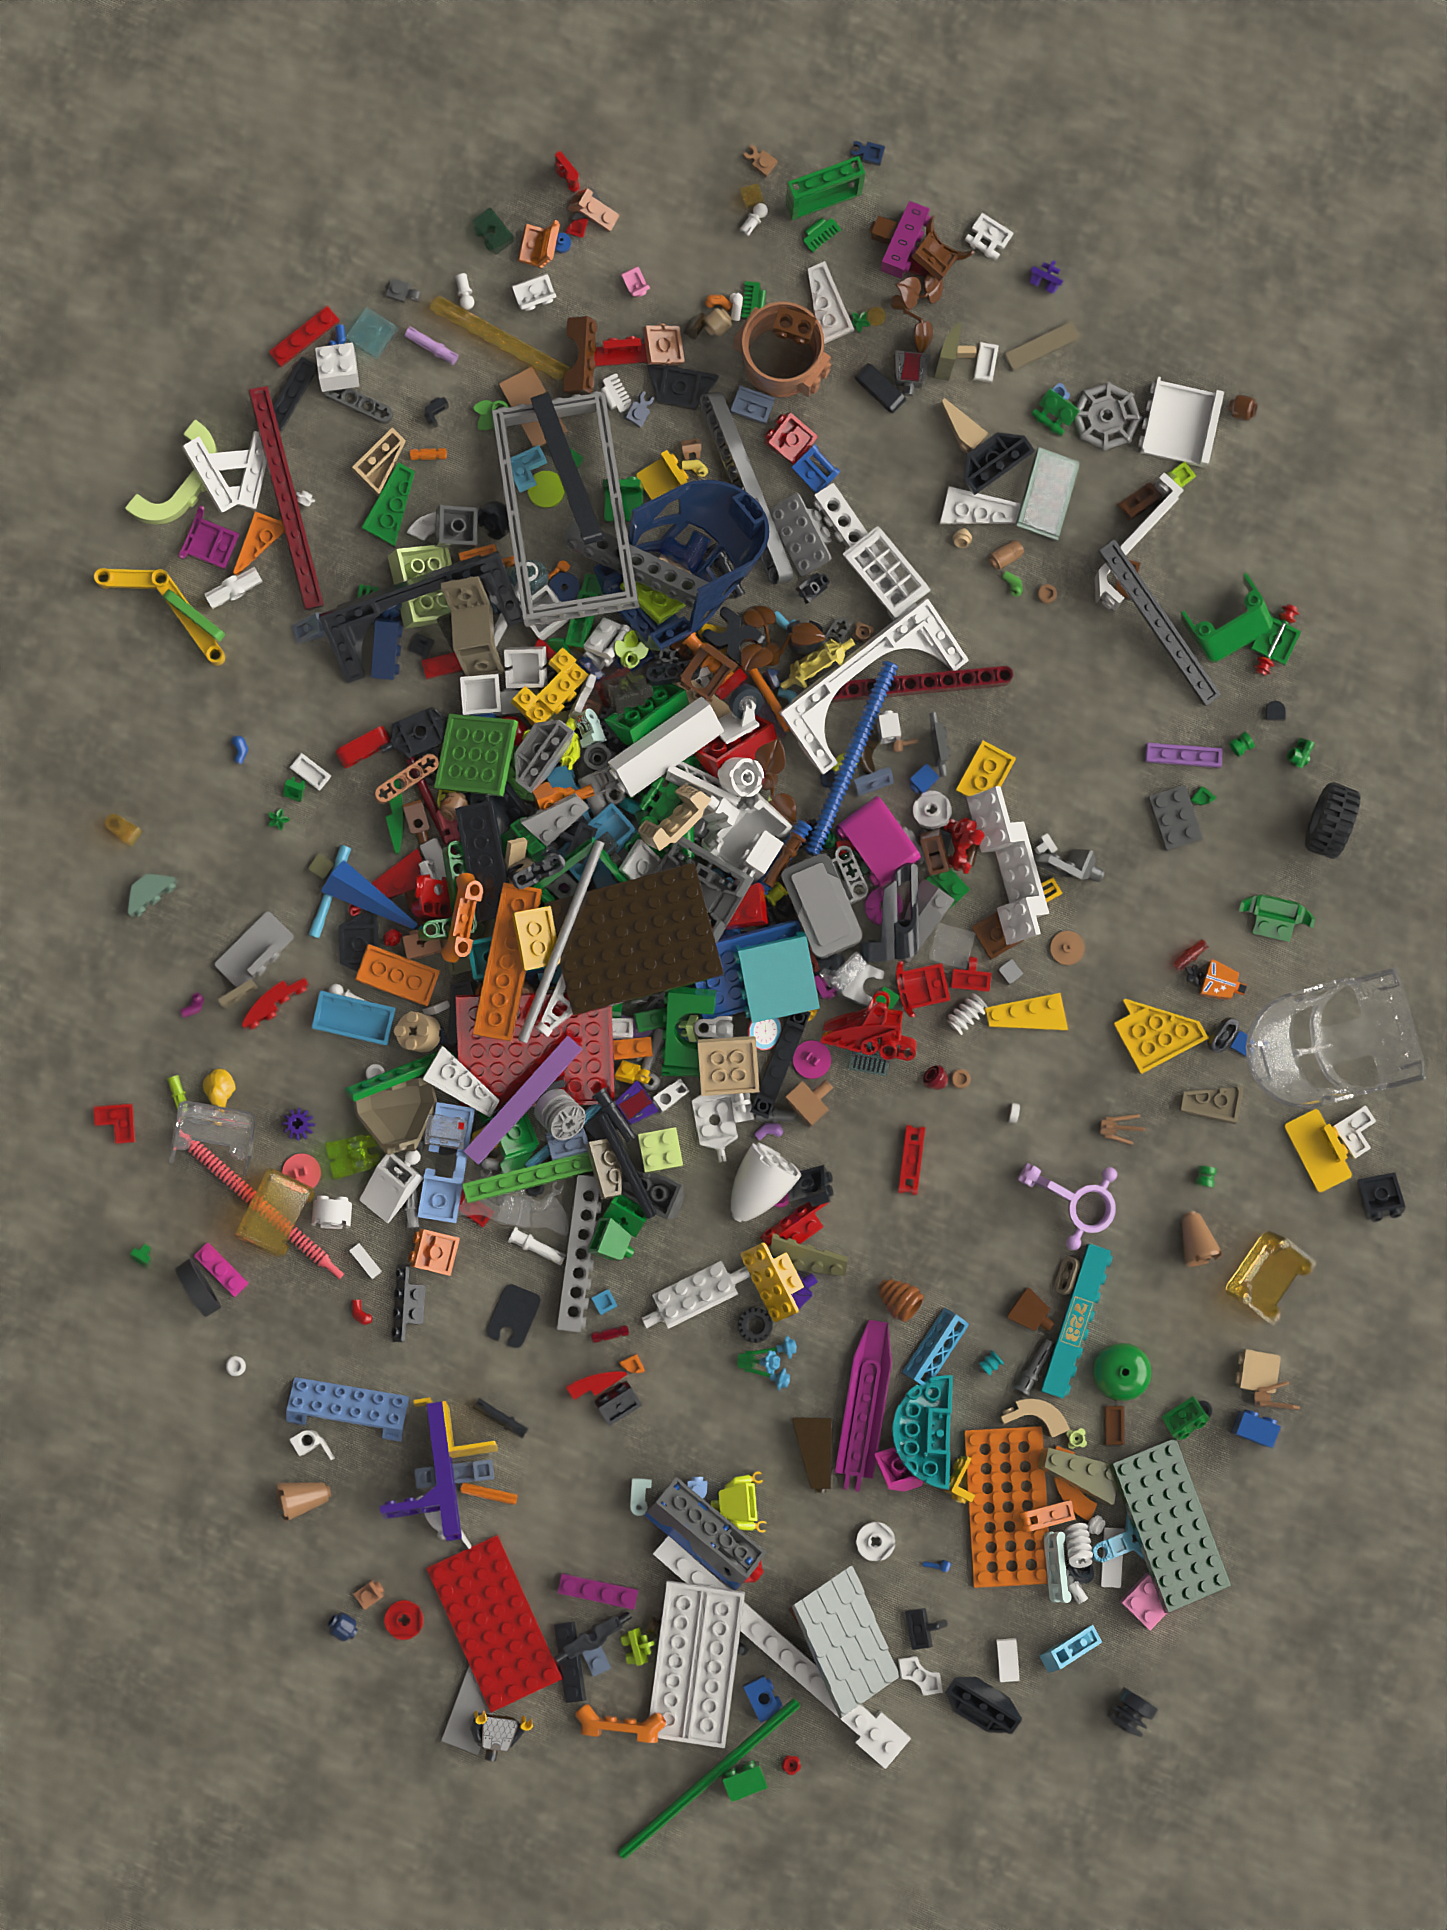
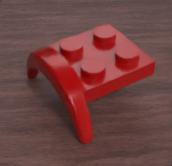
(921, 987)

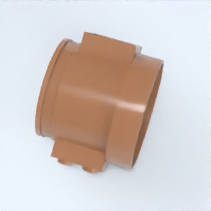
(762, 321)

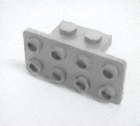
(802, 533)
(254, 950)

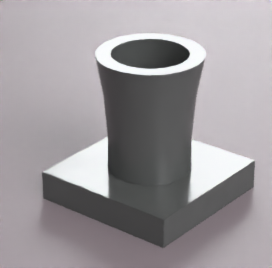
(586, 760)

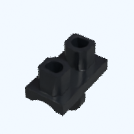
(813, 587)

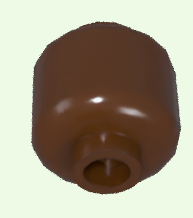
(1243, 407)

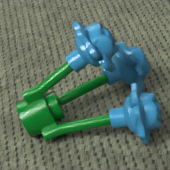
(771, 1362)

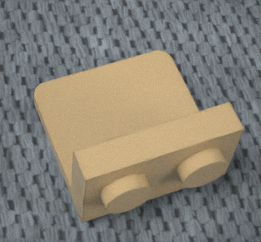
(1257, 1370)

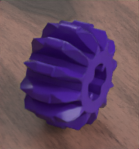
(294, 1119)

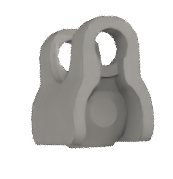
(854, 991)
(717, 1028)

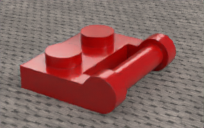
(566, 170)

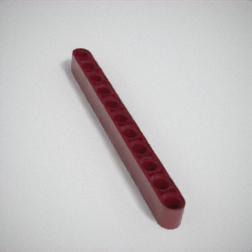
(936, 677)

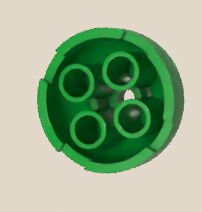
(1109, 1376)

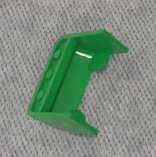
(1236, 633)

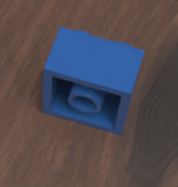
(1256, 1429)

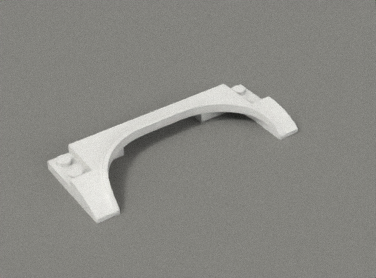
(916, 629)

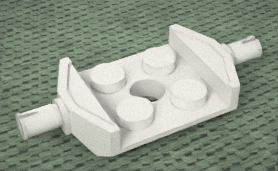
(715, 1135)

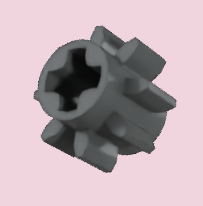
(668, 654)

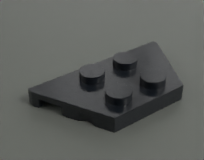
(679, 385)
(355, 937)

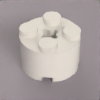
(741, 776)
(331, 1212)

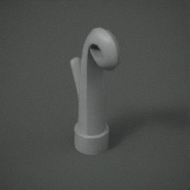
(657, 1044)

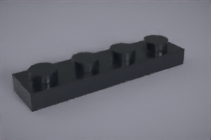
(293, 391)
(570, 1669)

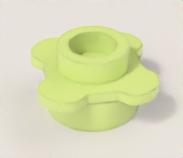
(1081, 1438)

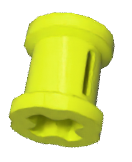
(776, 893)

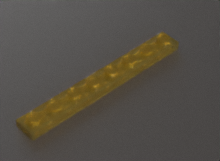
(499, 337)

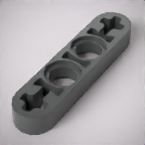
(357, 404)

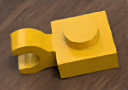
(630, 1072)

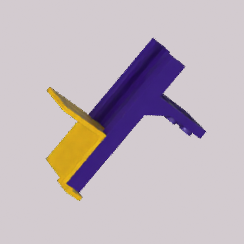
(443, 1495)

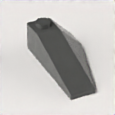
(663, 1192)

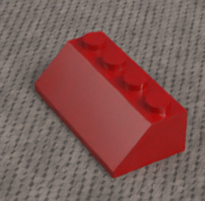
(717, 751)

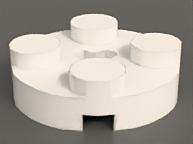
(924, 803)
(864, 1541)

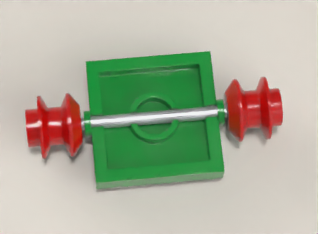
(1278, 642)

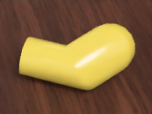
(696, 465)

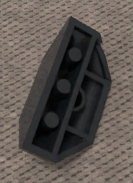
(994, 459)
(983, 1705)

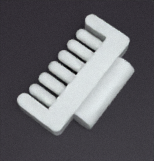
(612, 396)

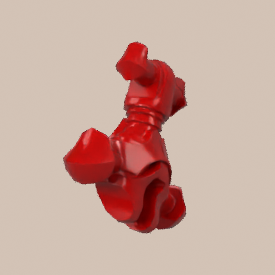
(963, 836)

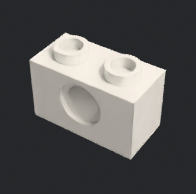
(888, 727)

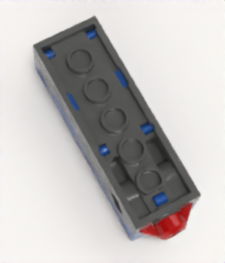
(707, 1535)

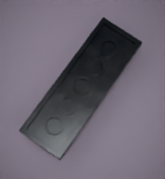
(483, 854)

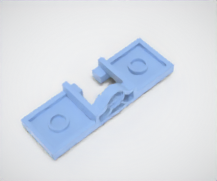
(439, 1194)

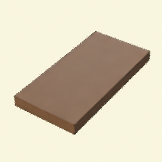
(519, 391)

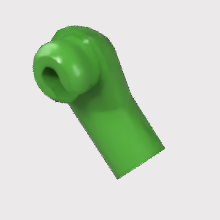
(1015, 583)

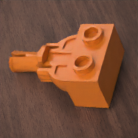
(546, 796)

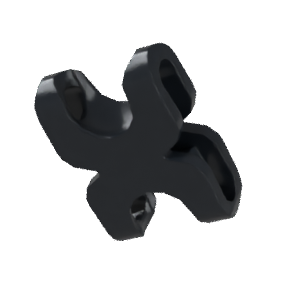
(733, 636)
(536, 867)

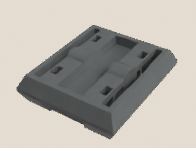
(719, 899)

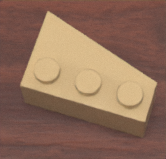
(379, 461)

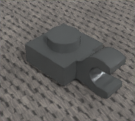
(400, 290)

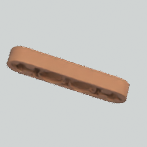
(405, 777)

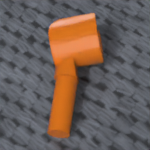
(562, 565)

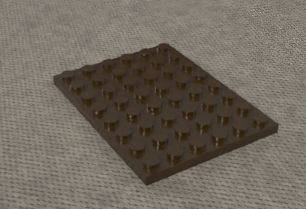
(637, 940)

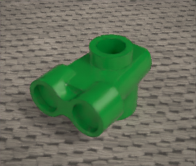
(1300, 756)

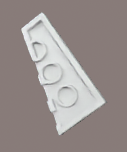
(828, 304)
(459, 1082)

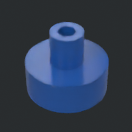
(563, 243)

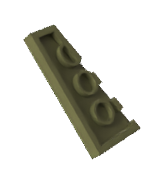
(808, 1258)

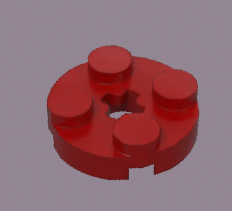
(411, 1628)

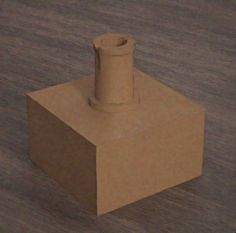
(808, 1102)

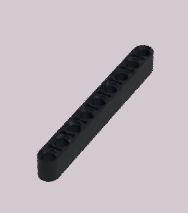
(566, 468)

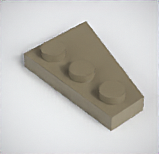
(1213, 1104)

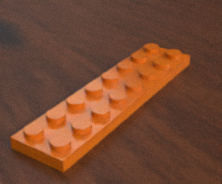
(504, 970)

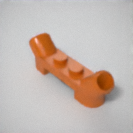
(467, 896)
(646, 1731)

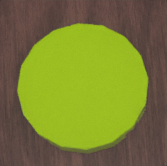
(548, 490)

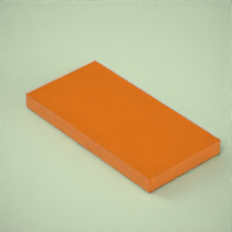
(397, 975)

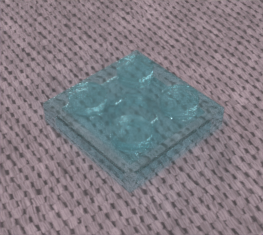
(372, 333)

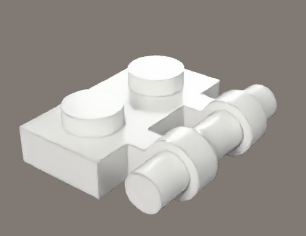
(992, 232)

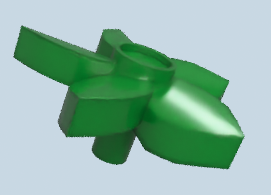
(860, 321)
(278, 819)

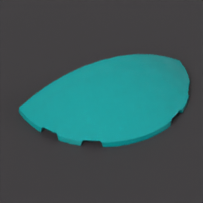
(923, 1431)

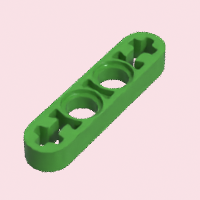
(193, 615)

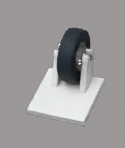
(744, 705)

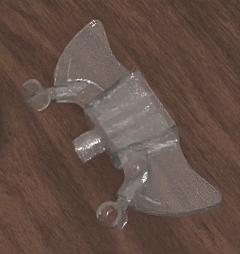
(520, 1210)

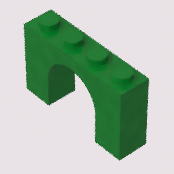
(681, 1002)

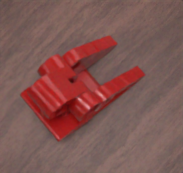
(869, 1025)

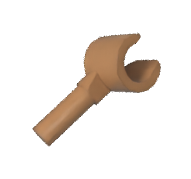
(898, 745)

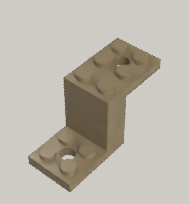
(472, 627)

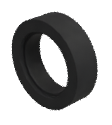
(197, 1288)

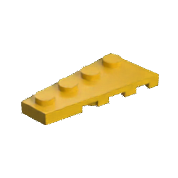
(1033, 1013)

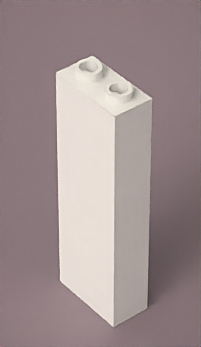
(665, 747)

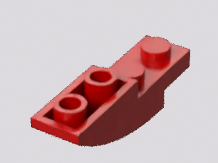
(266, 1005)

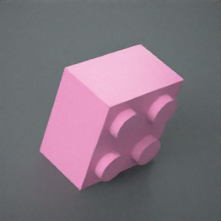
(1144, 1602)

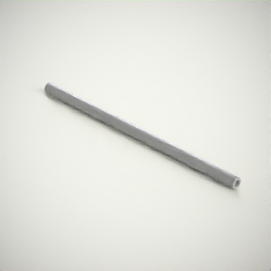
(561, 941)

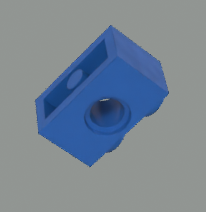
(754, 1689)

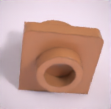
(369, 1594)

